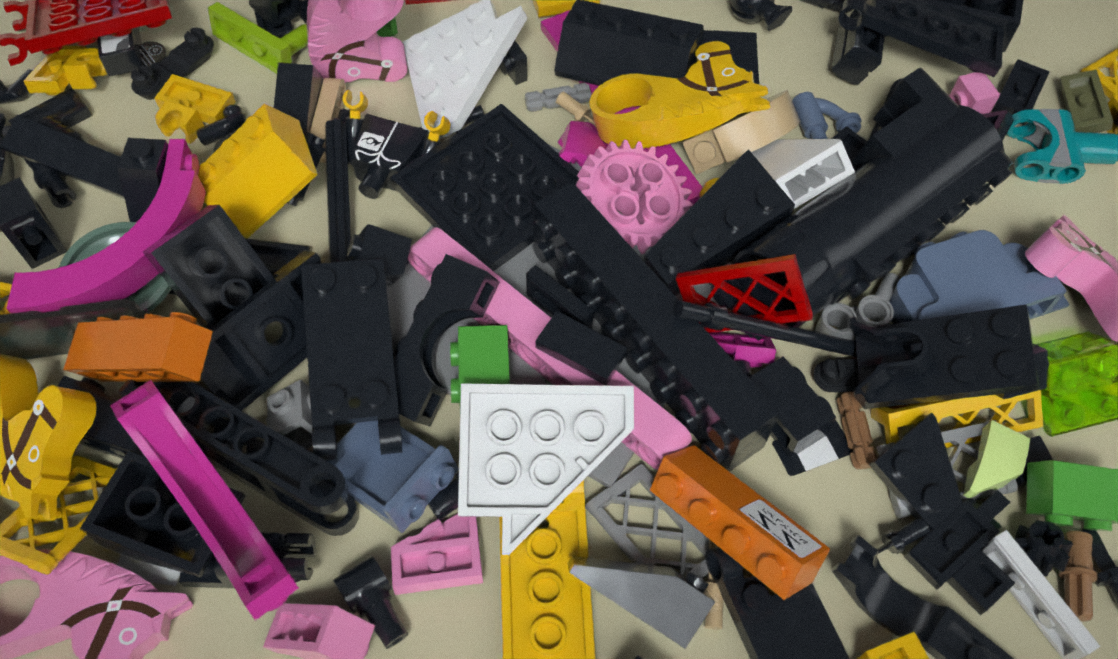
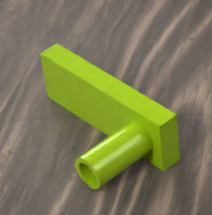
(254, 40)

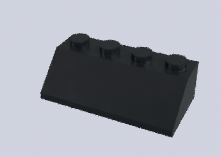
(616, 41)

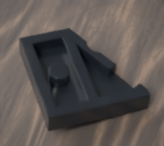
(921, 472)

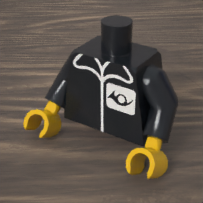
(384, 147)

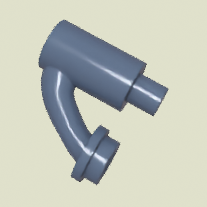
(812, 120)

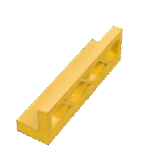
(910, 414)

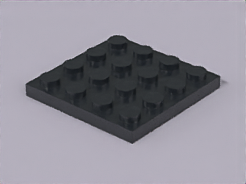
(486, 185)

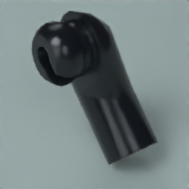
(15, 91)

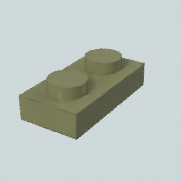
(1086, 102)

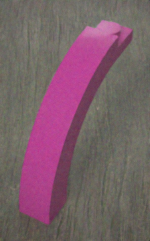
(122, 265)
(207, 500)

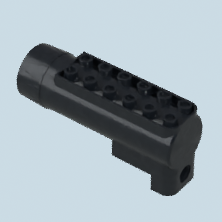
(903, 189)

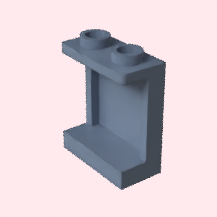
(393, 484)

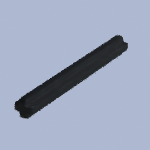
(337, 190)

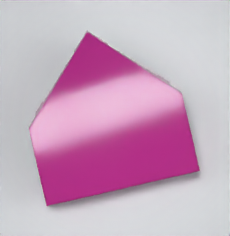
(579, 142)

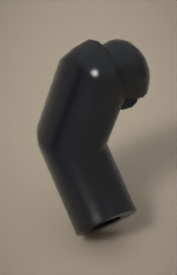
(215, 131)

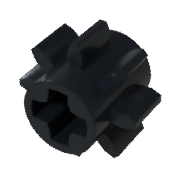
(1044, 546)

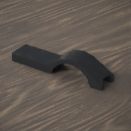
(900, 612)

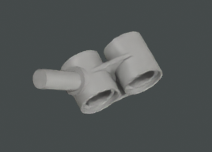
(872, 306)

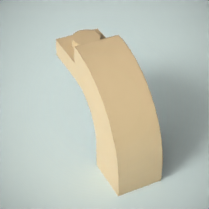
(742, 133)

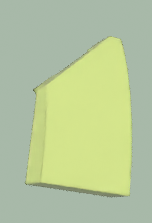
(999, 459)

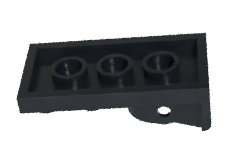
(945, 358)

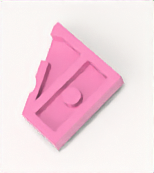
(438, 557)

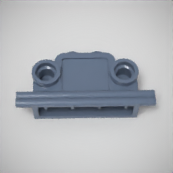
(971, 276)

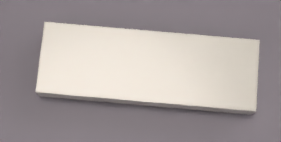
(1040, 599)

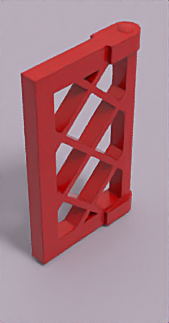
(754, 270)

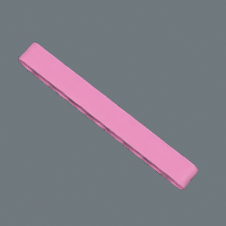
(655, 429)

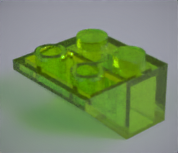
(1080, 383)

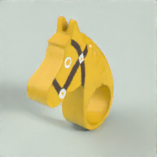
(676, 107)
(38, 436)

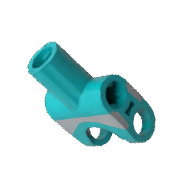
(1058, 146)

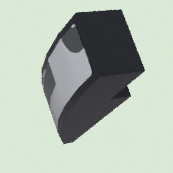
(120, 53)

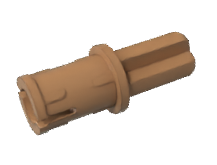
(1079, 575)

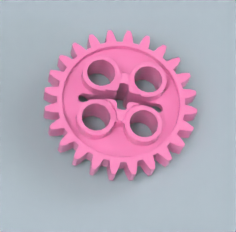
(639, 188)

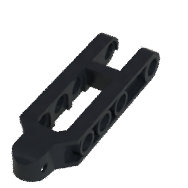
(271, 466)

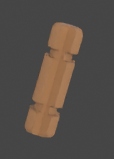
(856, 431)

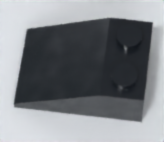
(146, 521)

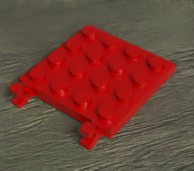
(64, 22)

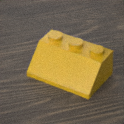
(258, 169)

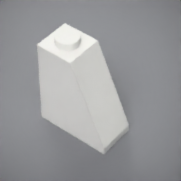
(805, 165)

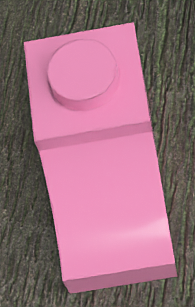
(318, 632)

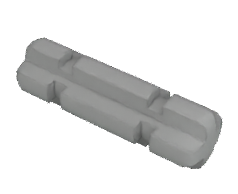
(536, 100)

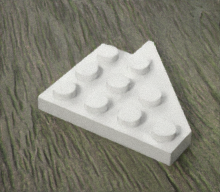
(458, 59)
(533, 447)

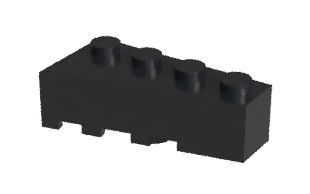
(721, 222)

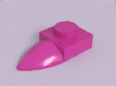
(747, 348)

